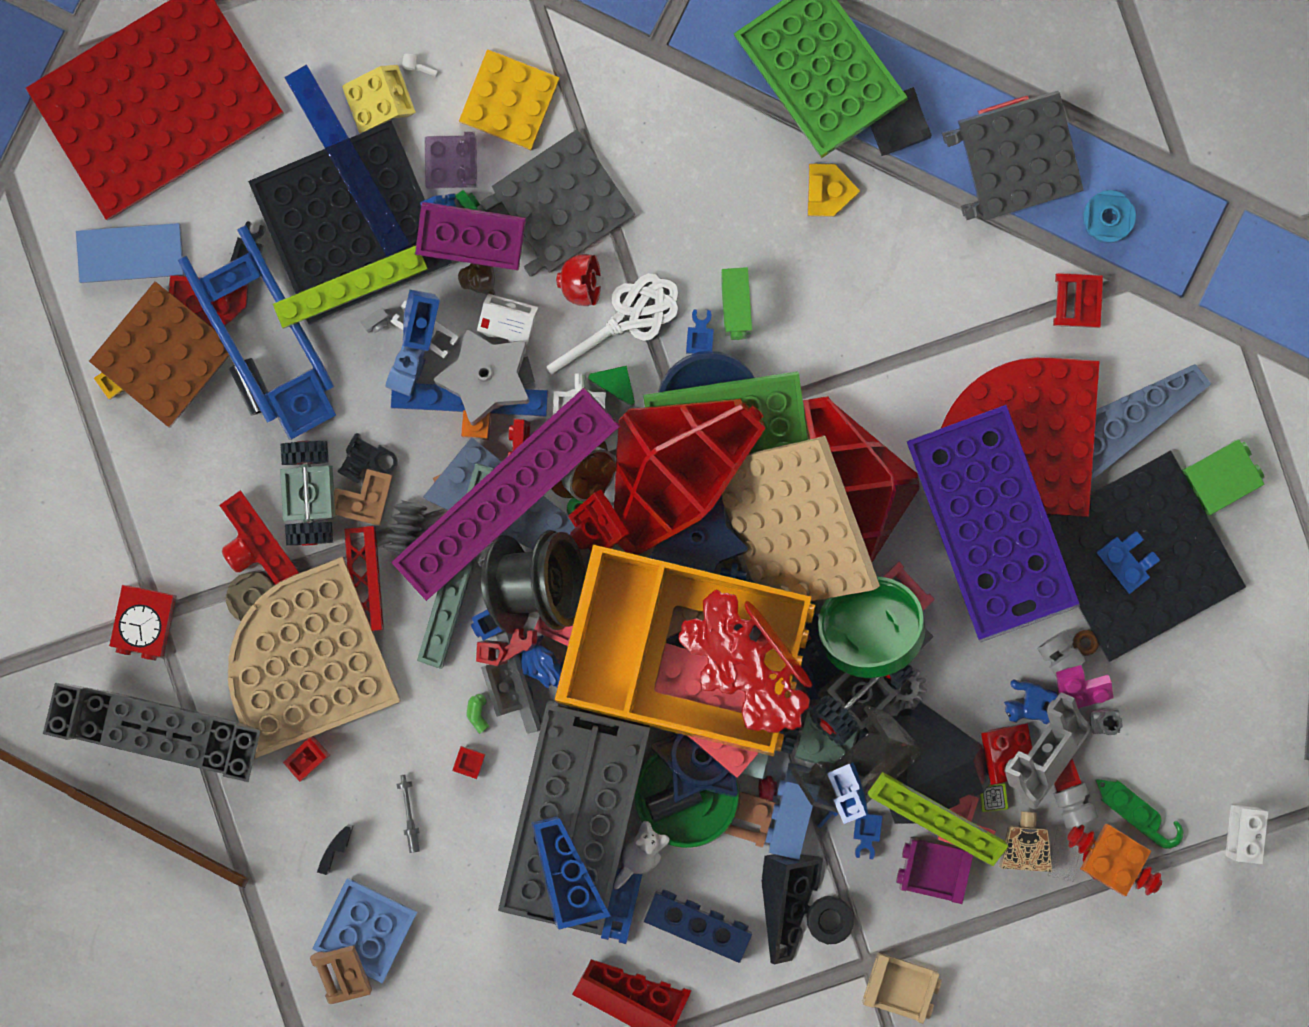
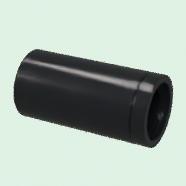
(243, 389)
(662, 804)

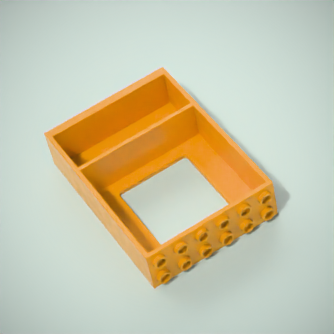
(623, 635)

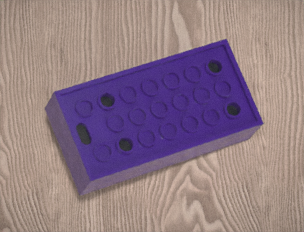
(993, 524)

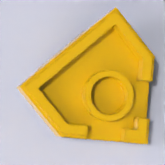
(828, 190)

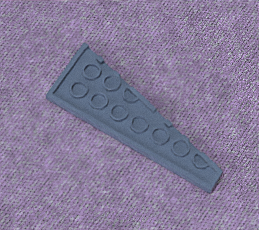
(1136, 415)
(527, 529)

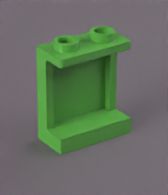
(1224, 476)

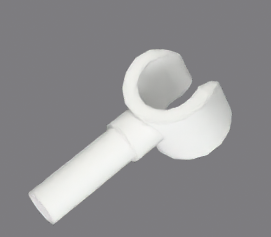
(410, 63)

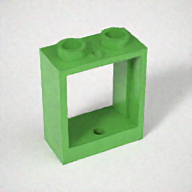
(736, 302)

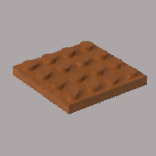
(161, 354)

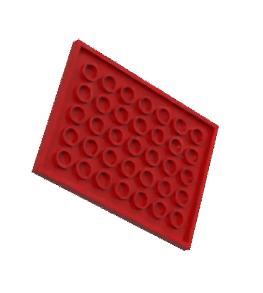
(153, 102)

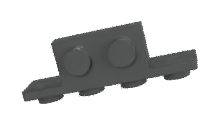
(510, 690)

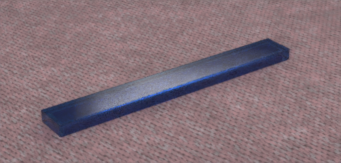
(347, 161)

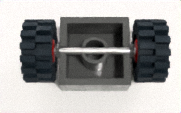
(845, 697)

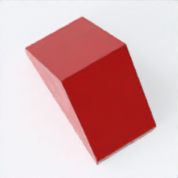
(306, 758)

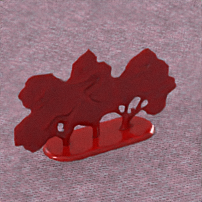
(739, 664)

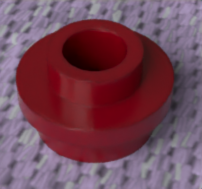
(767, 788)

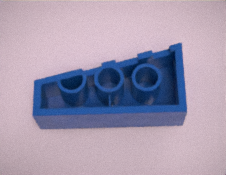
(568, 884)

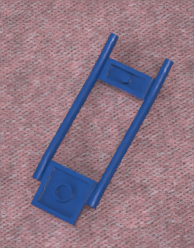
(298, 402)

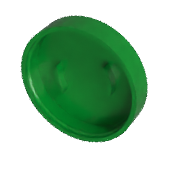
(872, 630)
(694, 825)

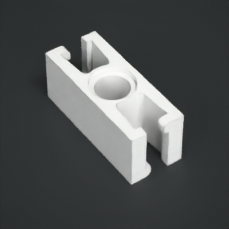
(438, 328)

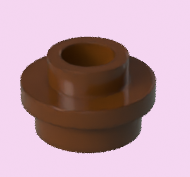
(1092, 648)

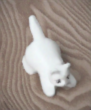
(640, 853)

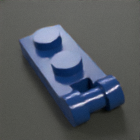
(621, 908)

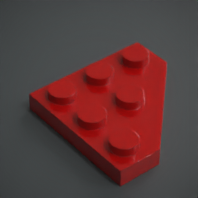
(226, 307)

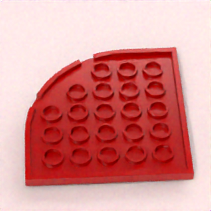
(1054, 419)

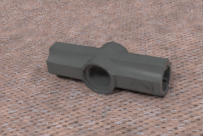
(1105, 721)

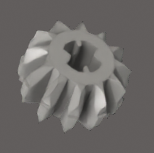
(914, 686)

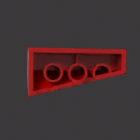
(630, 996)

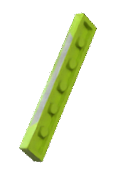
(349, 287)
(937, 819)

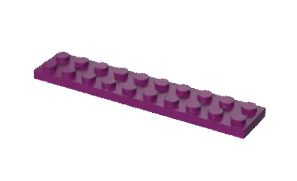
(505, 493)

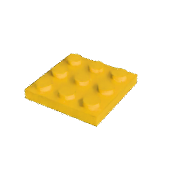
(509, 99)

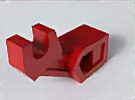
(487, 649)

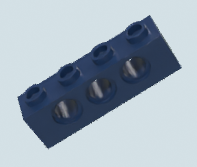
(732, 948)

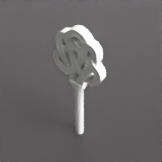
(654, 291)

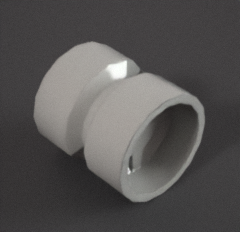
(1061, 643)
(1075, 805)

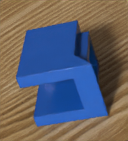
(480, 627)

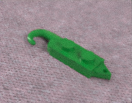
(1137, 812)

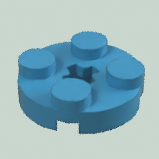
(1097, 226)

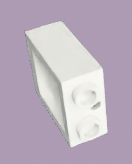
(1246, 834)

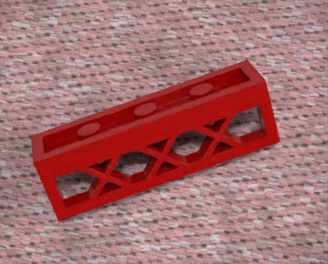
(372, 572)

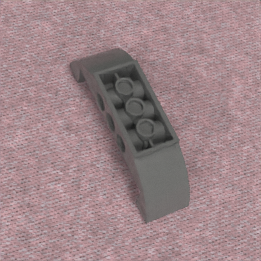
(152, 730)

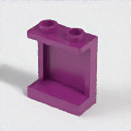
(935, 870)

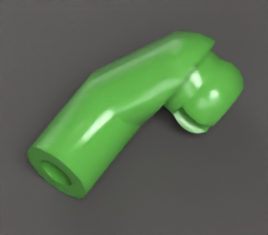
(474, 712)

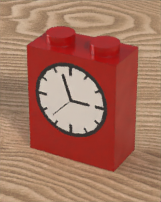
(142, 622)

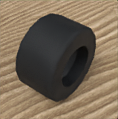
(846, 920)

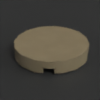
(245, 592)

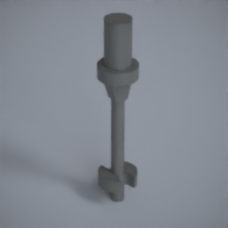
(411, 831)

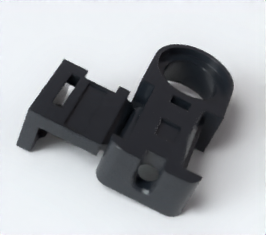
(362, 454)

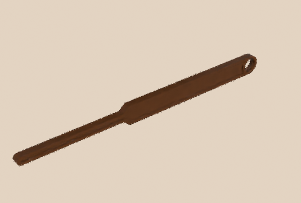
(127, 820)

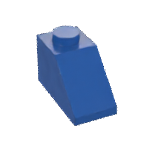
(419, 319)

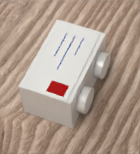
(507, 319)

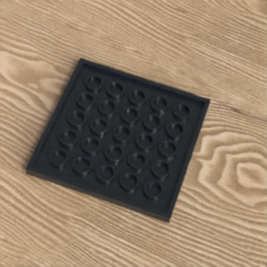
(320, 224)
(1168, 516)

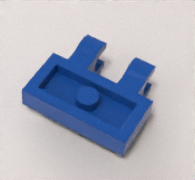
(1124, 565)

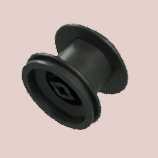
(533, 581)

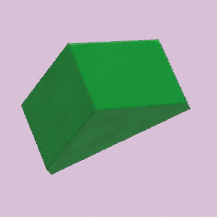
(616, 382)

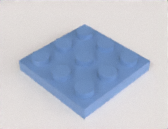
(370, 924)

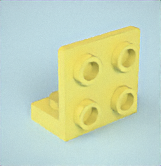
(378, 97)

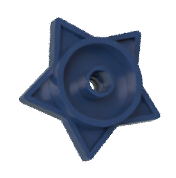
(715, 547)
(688, 773)

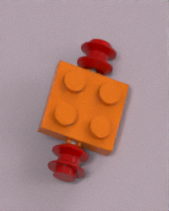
(1115, 860)

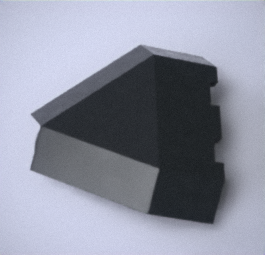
(950, 760)

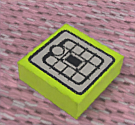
(994, 798)

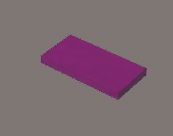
(470, 236)

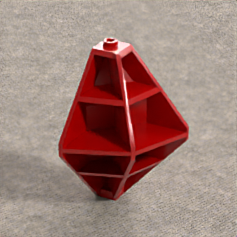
(677, 465)
(872, 475)

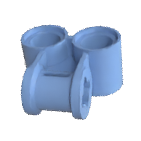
(406, 370)

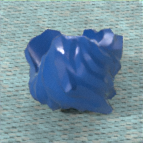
(542, 664)

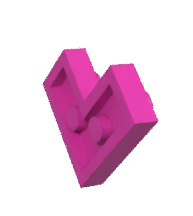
(1086, 693)

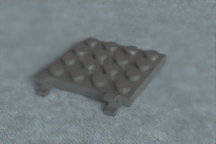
(1018, 156)
(564, 200)

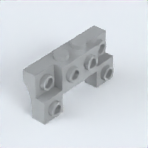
(1039, 769)

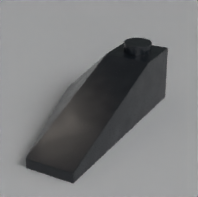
(786, 896)

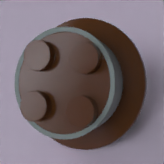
(589, 476)

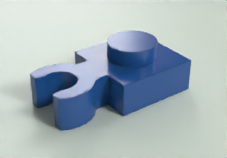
(699, 337)
(867, 830)

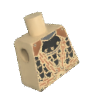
(1027, 846)

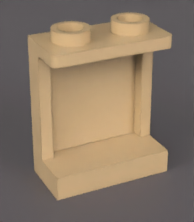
(901, 988)

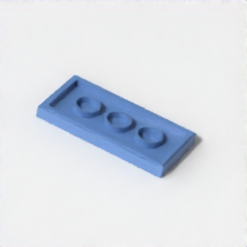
(129, 253)

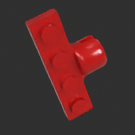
(254, 541)

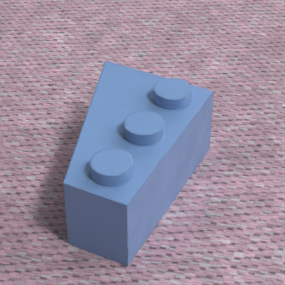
(790, 817)

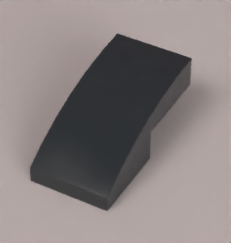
(339, 844)

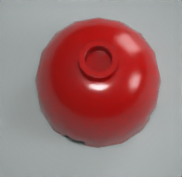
(579, 280)

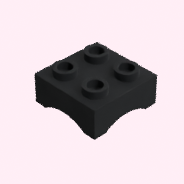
(901, 126)

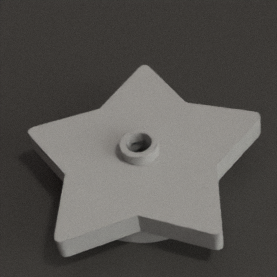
(487, 393)

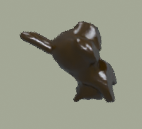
(477, 278)

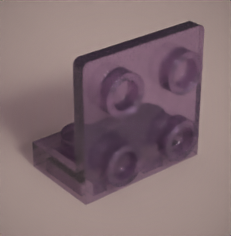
(451, 161)

